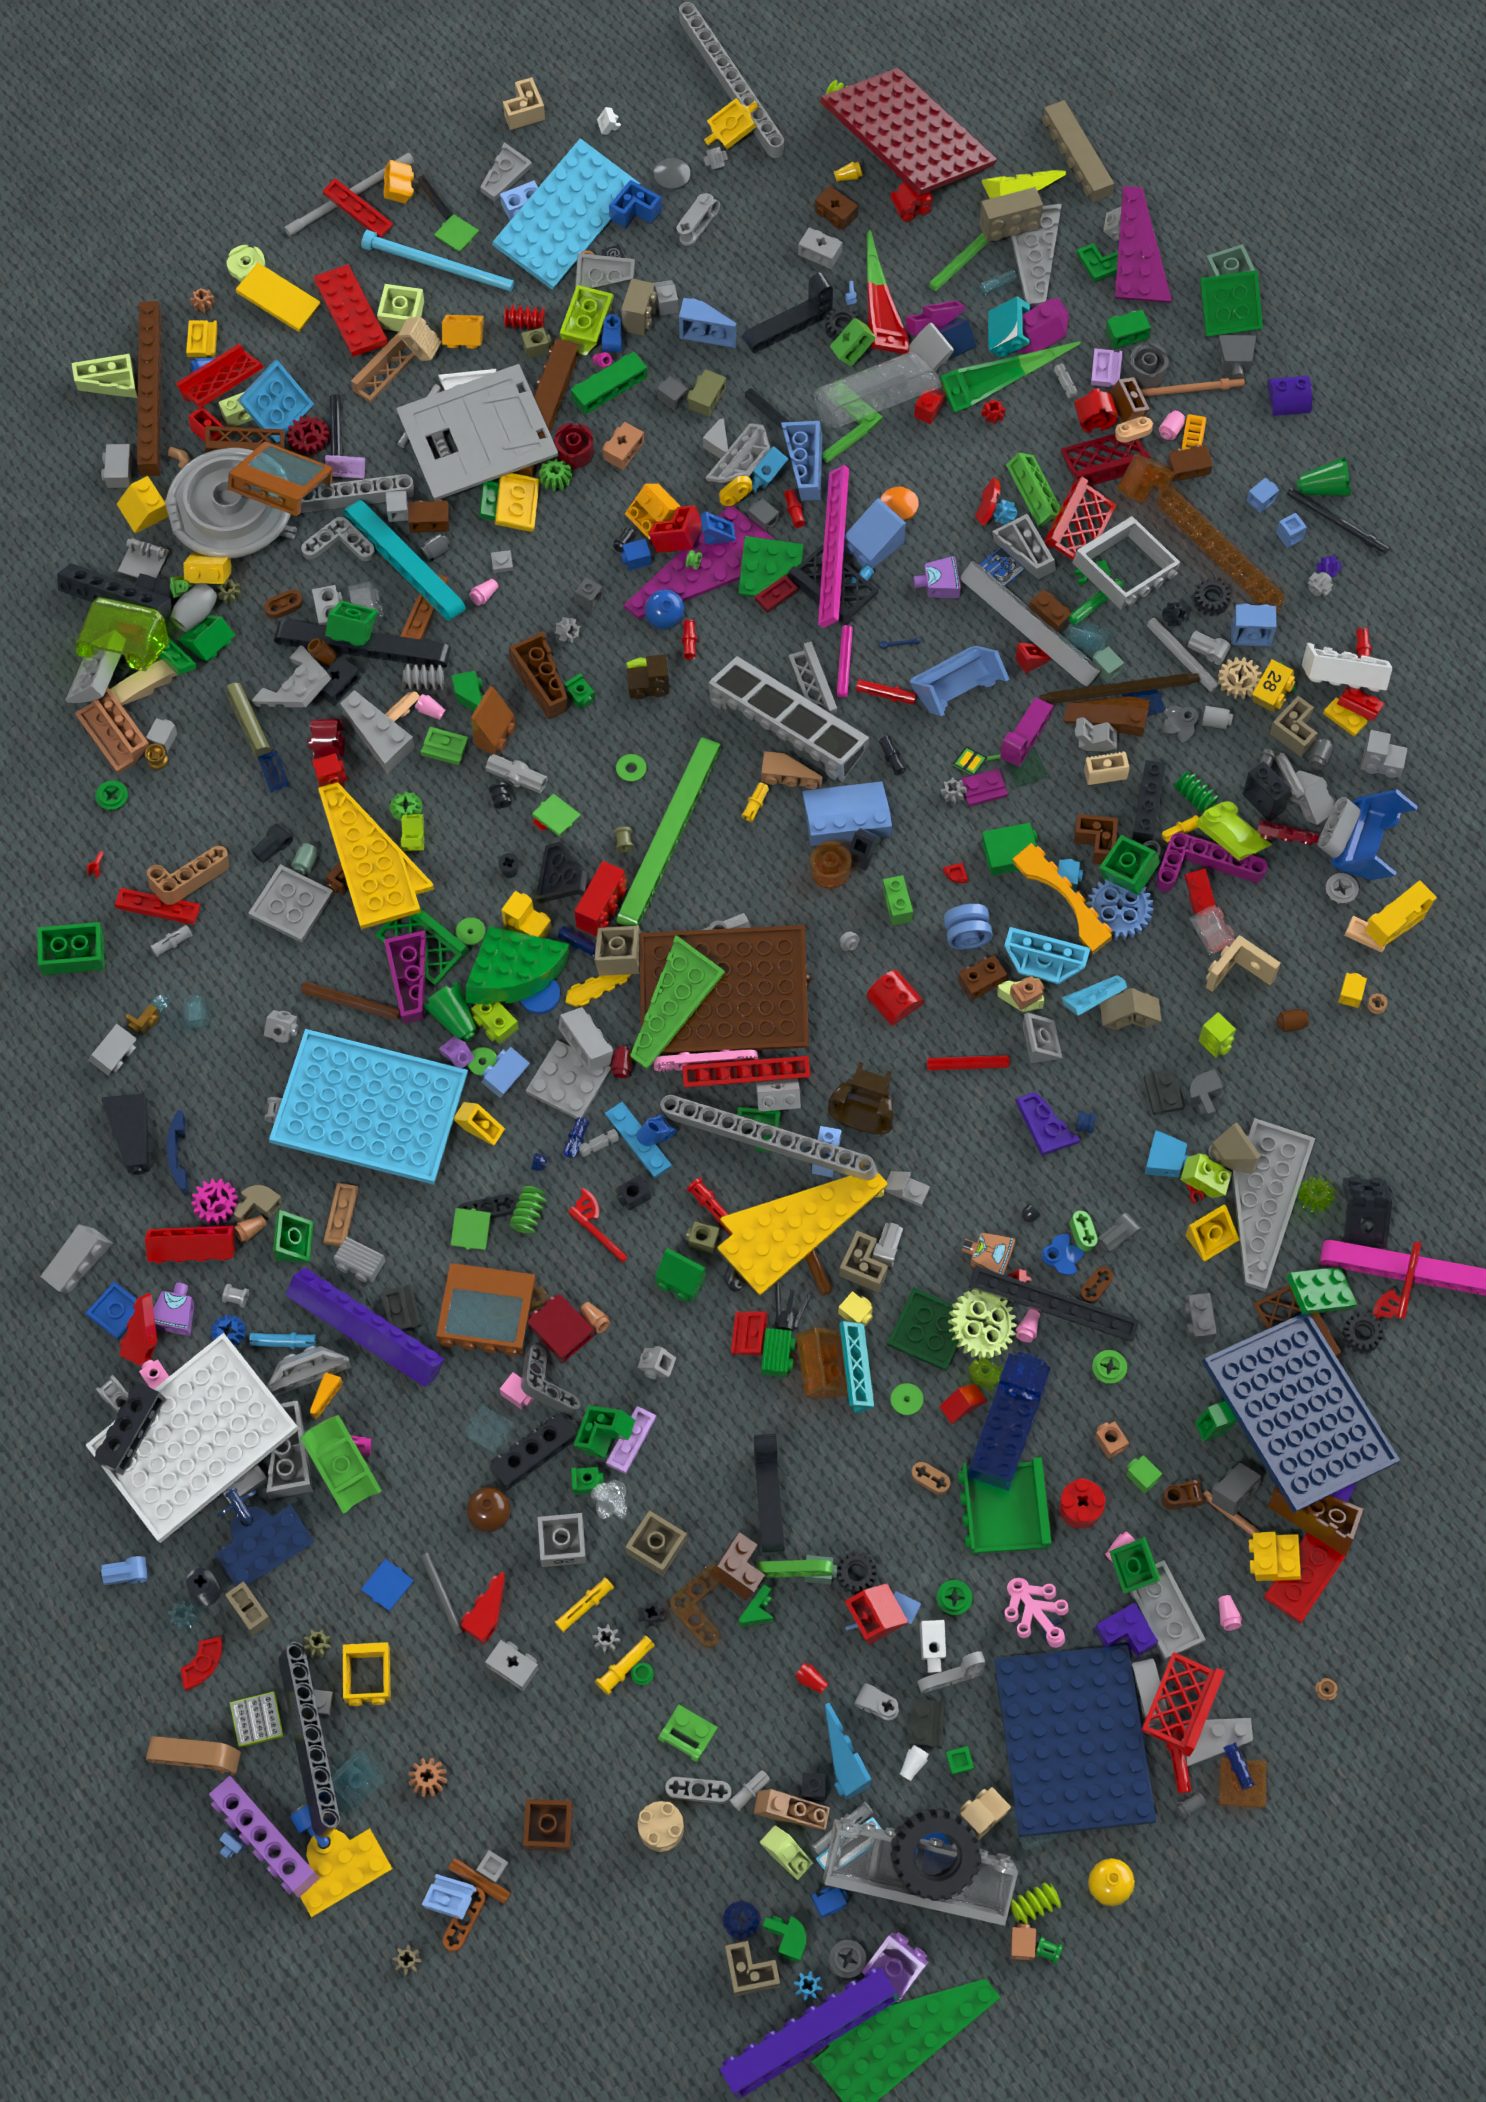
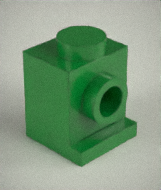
(573, 689)
(585, 1487)

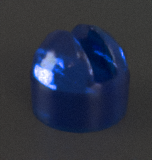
(537, 1162)

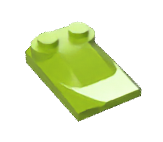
(586, 317)
(1231, 830)

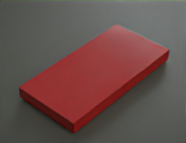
(1317, 1567)

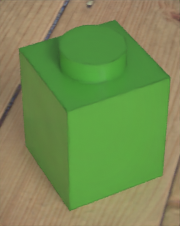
(1143, 1474)

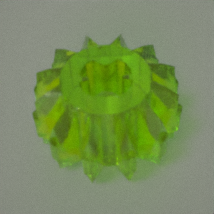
(1312, 1200)

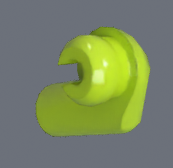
(639, 662)

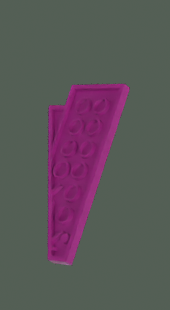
(718, 565)

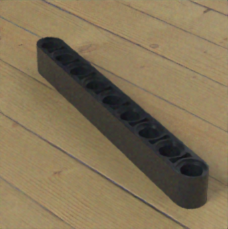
(378, 646)
(306, 1748)

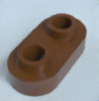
(283, 604)

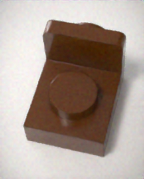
(335, 878)

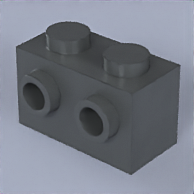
(1236, 1489)

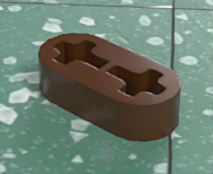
(1100, 1288)

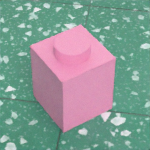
(513, 1392)

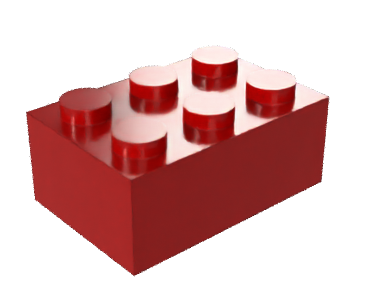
(601, 898)

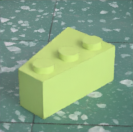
(106, 376)

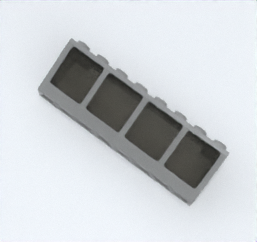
(789, 716)

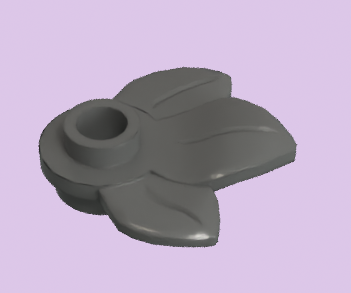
(1178, 723)

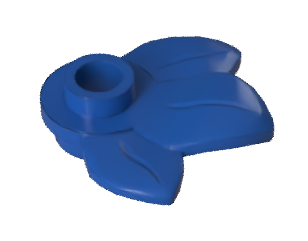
(1065, 1255)

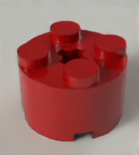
(909, 203)
(1096, 411)
(1086, 1515)

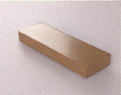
(340, 1214)

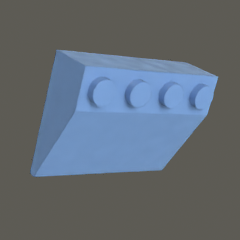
(842, 810)

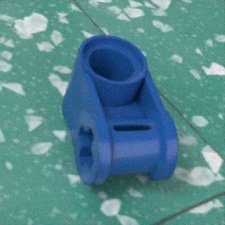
(612, 334)
(655, 1131)

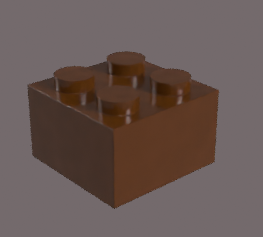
(548, 1825)

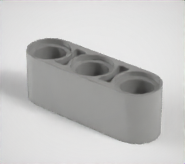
(1339, 827)
(1146, 1685)

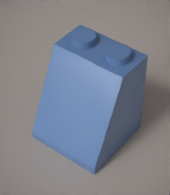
(875, 535)

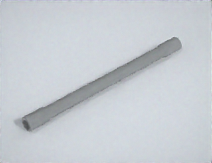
(301, 223)

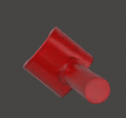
(94, 866)
(1192, 1191)

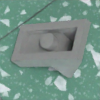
(908, 1189)

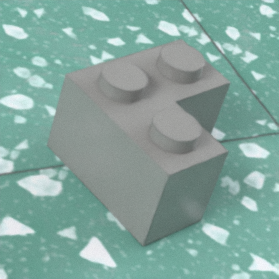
(1383, 757)
(1316, 801)

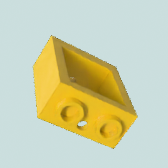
(366, 1651)

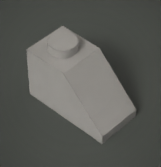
(666, 297)

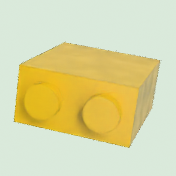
(206, 569)

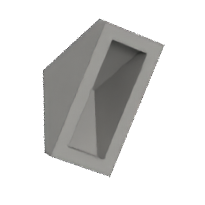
(715, 439)

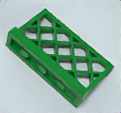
(437, 932)

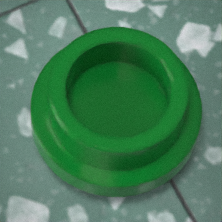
(642, 1674)

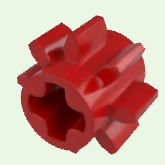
(993, 411)

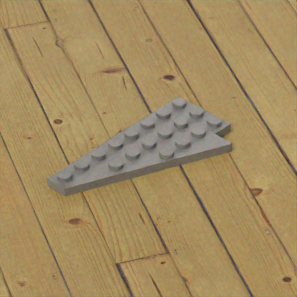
(1268, 1196)

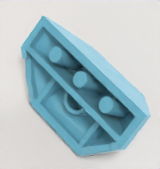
(1044, 956)

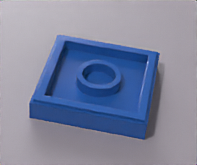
(113, 1310)

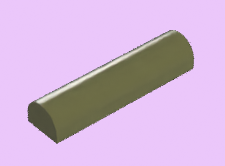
(247, 720)

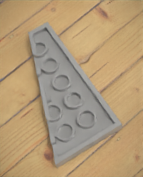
(1035, 255)

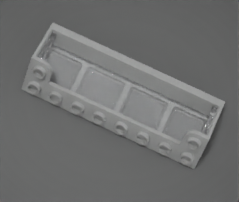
(862, 1863)

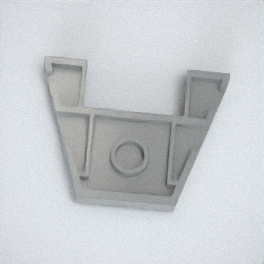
(300, 687)

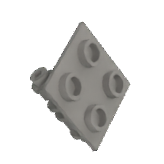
(143, 559)

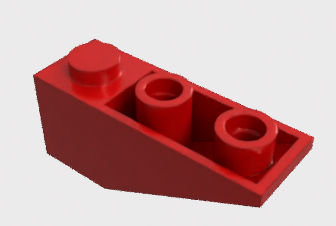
(141, 1335)
(484, 1617)

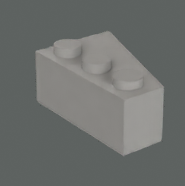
(1026, 546)
(76, 1258)

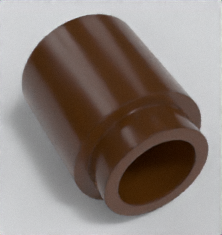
(321, 651)
(1292, 1020)

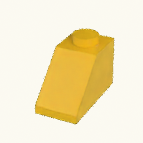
(478, 1122)

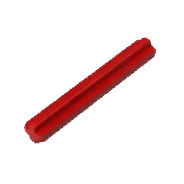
(973, 1062)

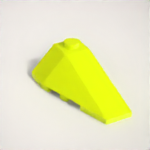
(1005, 185)

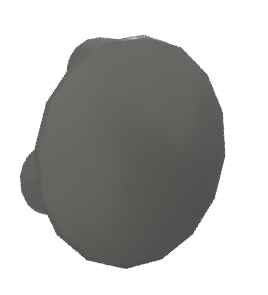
(672, 173)

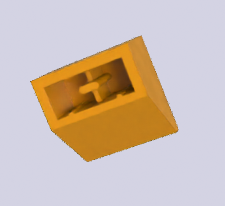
(651, 506)

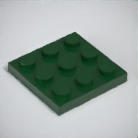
(924, 1330)

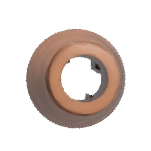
(249, 1228)
(595, 1317)

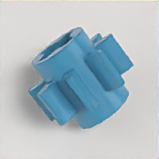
(1005, 512)
(806, 1993)

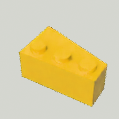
(1400, 914)

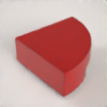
(956, 872)

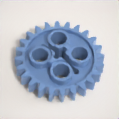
(1118, 924)

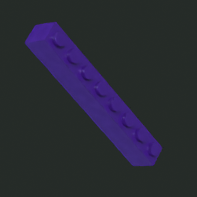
(364, 1327)

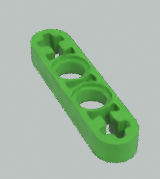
(795, 1568)

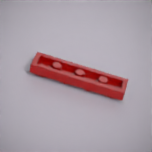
(357, 208)
(152, 906)

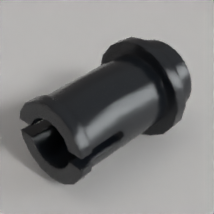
(627, 535)

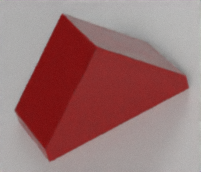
(1030, 656)
(962, 1402)

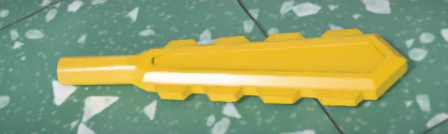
(593, 988)

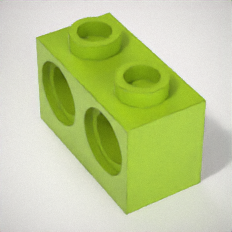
(1217, 1035)

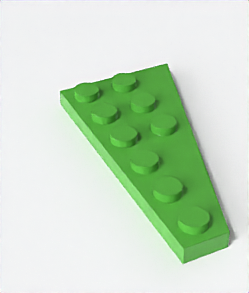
(679, 992)

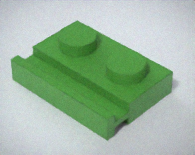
(444, 746)

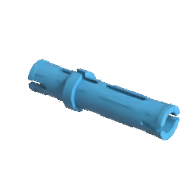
(282, 1340)

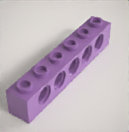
(303, 1875)

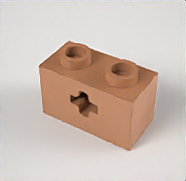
(623, 445)

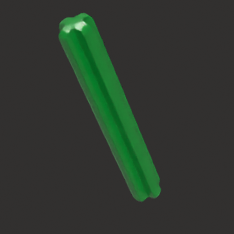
(1092, 604)

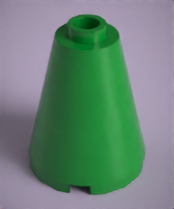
(1326, 480)
(452, 1011)

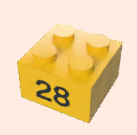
(1273, 686)

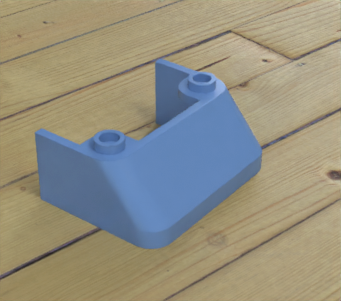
(958, 675)

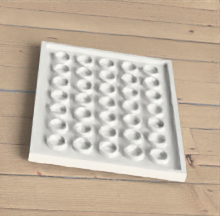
(202, 1440)

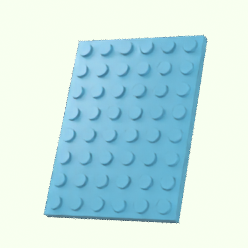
(368, 1106)

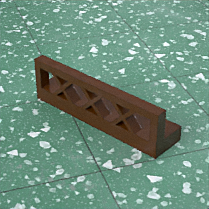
(221, 444)

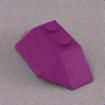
(1044, 325)

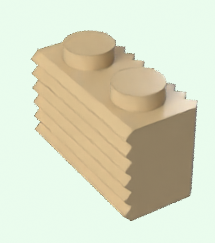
(419, 338)
(1106, 768)

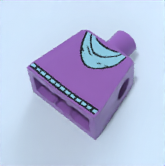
(940, 579)
(174, 1311)

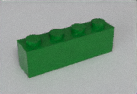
(609, 383)

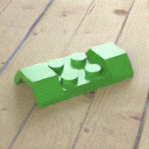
(340, 1463)

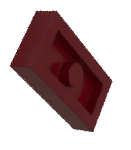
(776, 594)

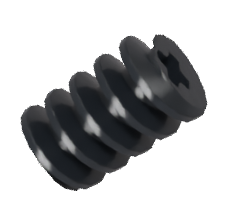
(203, 1586)

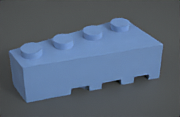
(805, 452)

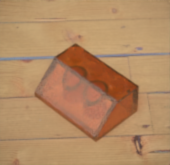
(822, 1363)

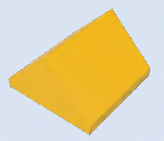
(1212, 1233)

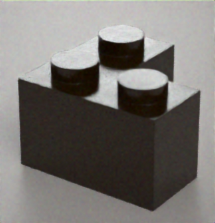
(650, 679)

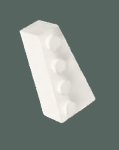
(1346, 669)

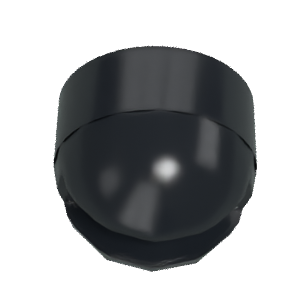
(1030, 1214)

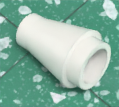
(914, 1761)

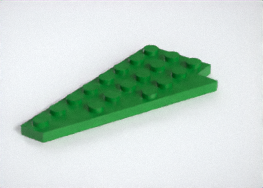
(898, 2040)

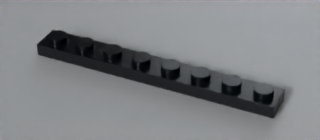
(1053, 1303)

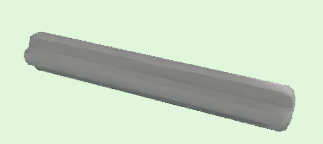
(1289, 775)

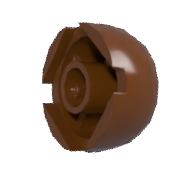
(488, 1509)

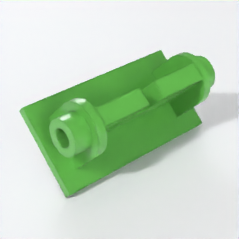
(179, 586)

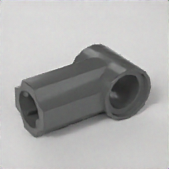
(1122, 1230)

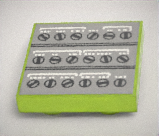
(256, 1719)

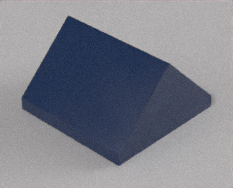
(958, 336)

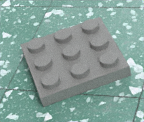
(291, 903)
(566, 1082)

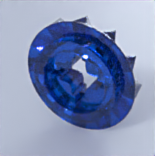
(749, 1927)

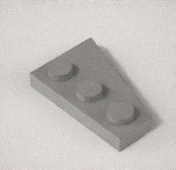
(506, 171)
(602, 270)

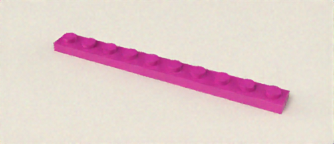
(833, 546)

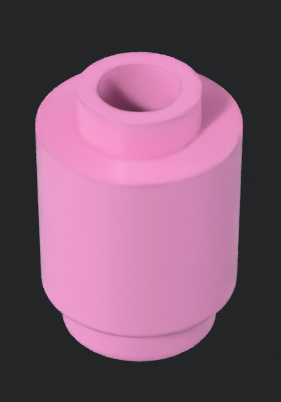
(1172, 425)

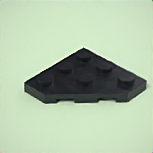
(560, 874)

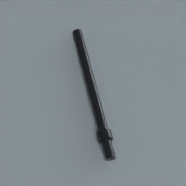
(1370, 540)

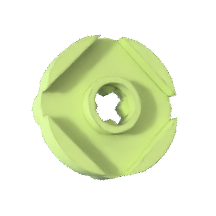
(240, 254)

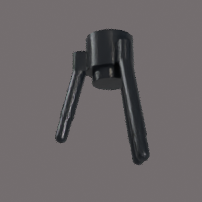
(787, 1319)

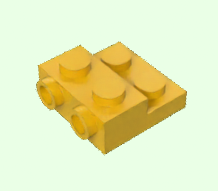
(1275, 1556)

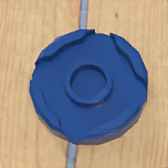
(543, 1001)

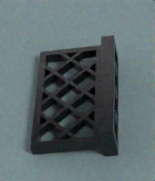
(812, 588)

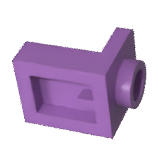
(457, 1052)

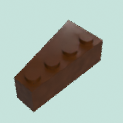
(539, 673)
(1327, 1520)

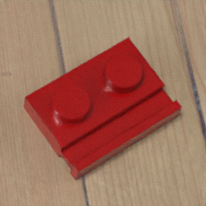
(1360, 703)
(749, 1333)

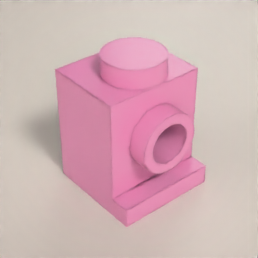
(151, 1367)

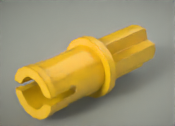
(755, 802)
(1184, 827)

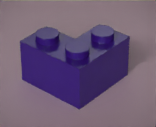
(1127, 1625)

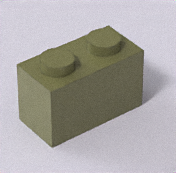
(706, 392)

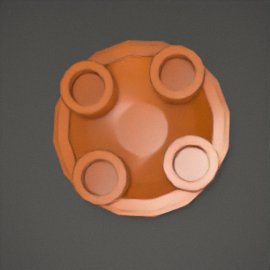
(901, 501)

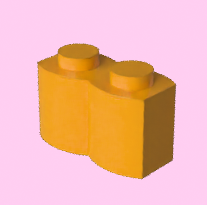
(398, 181)

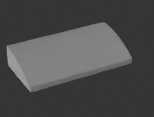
(93, 677)

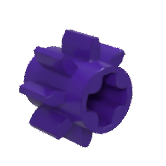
(1329, 565)

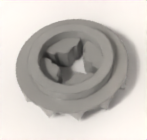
(1347, 882)

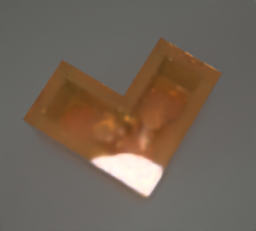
(1142, 475)

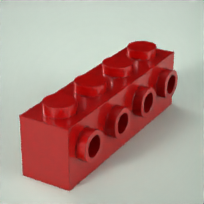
(190, 1244)

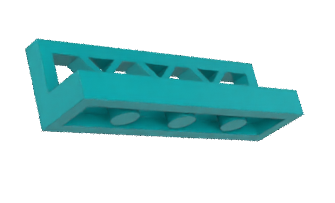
(856, 1366)

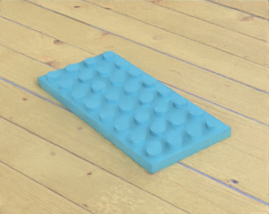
(563, 214)

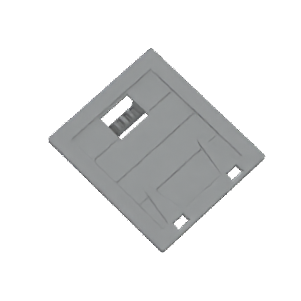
(490, 426)

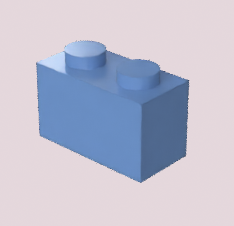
(505, 1072)

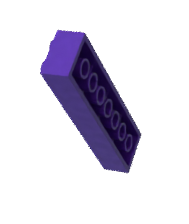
(809, 2033)

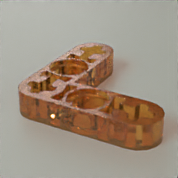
(691, 1608)

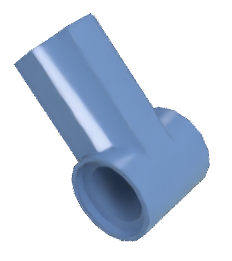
(130, 1571)

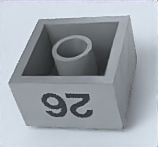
(561, 1540)

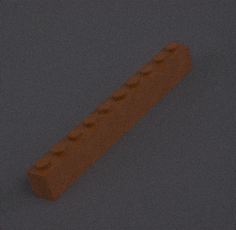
(149, 389)

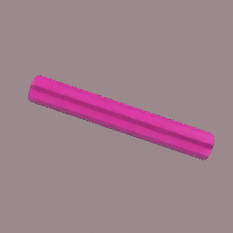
(844, 661)

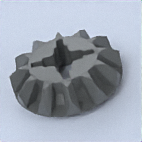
(843, 1948)

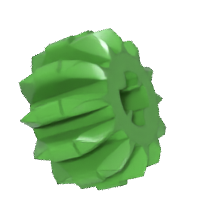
(555, 475)

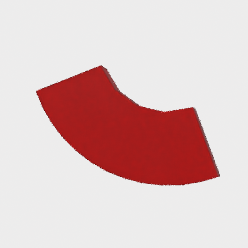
(988, 501)
(204, 1663)

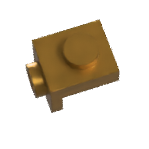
(147, 1020)

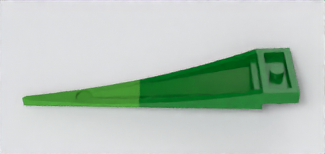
(974, 383)

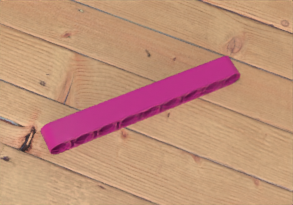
(1395, 1264)

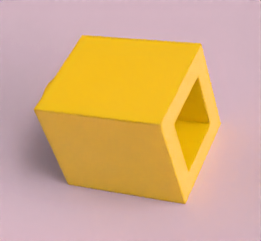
(1352, 990)

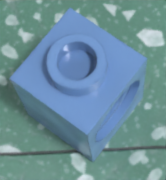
(1263, 495)
(1291, 530)

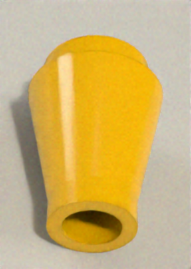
(848, 172)

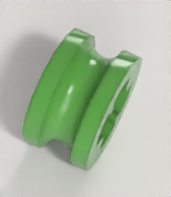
(693, 559)

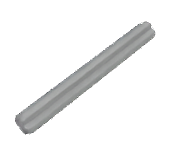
(1182, 654)

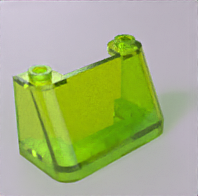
(123, 630)

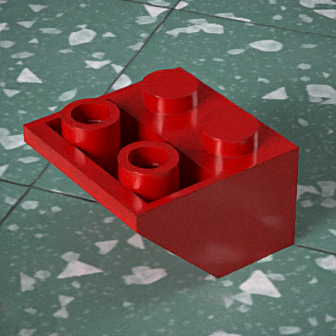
(876, 1612)

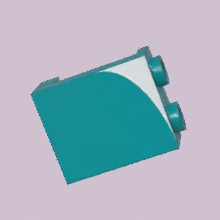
(1006, 327)

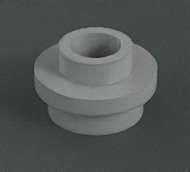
(849, 941)

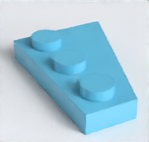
(1093, 995)

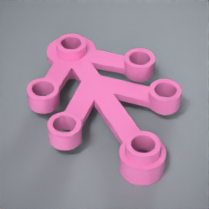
(1035, 1609)

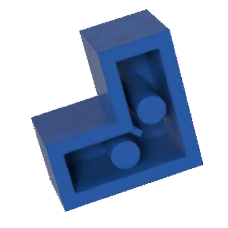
(634, 201)

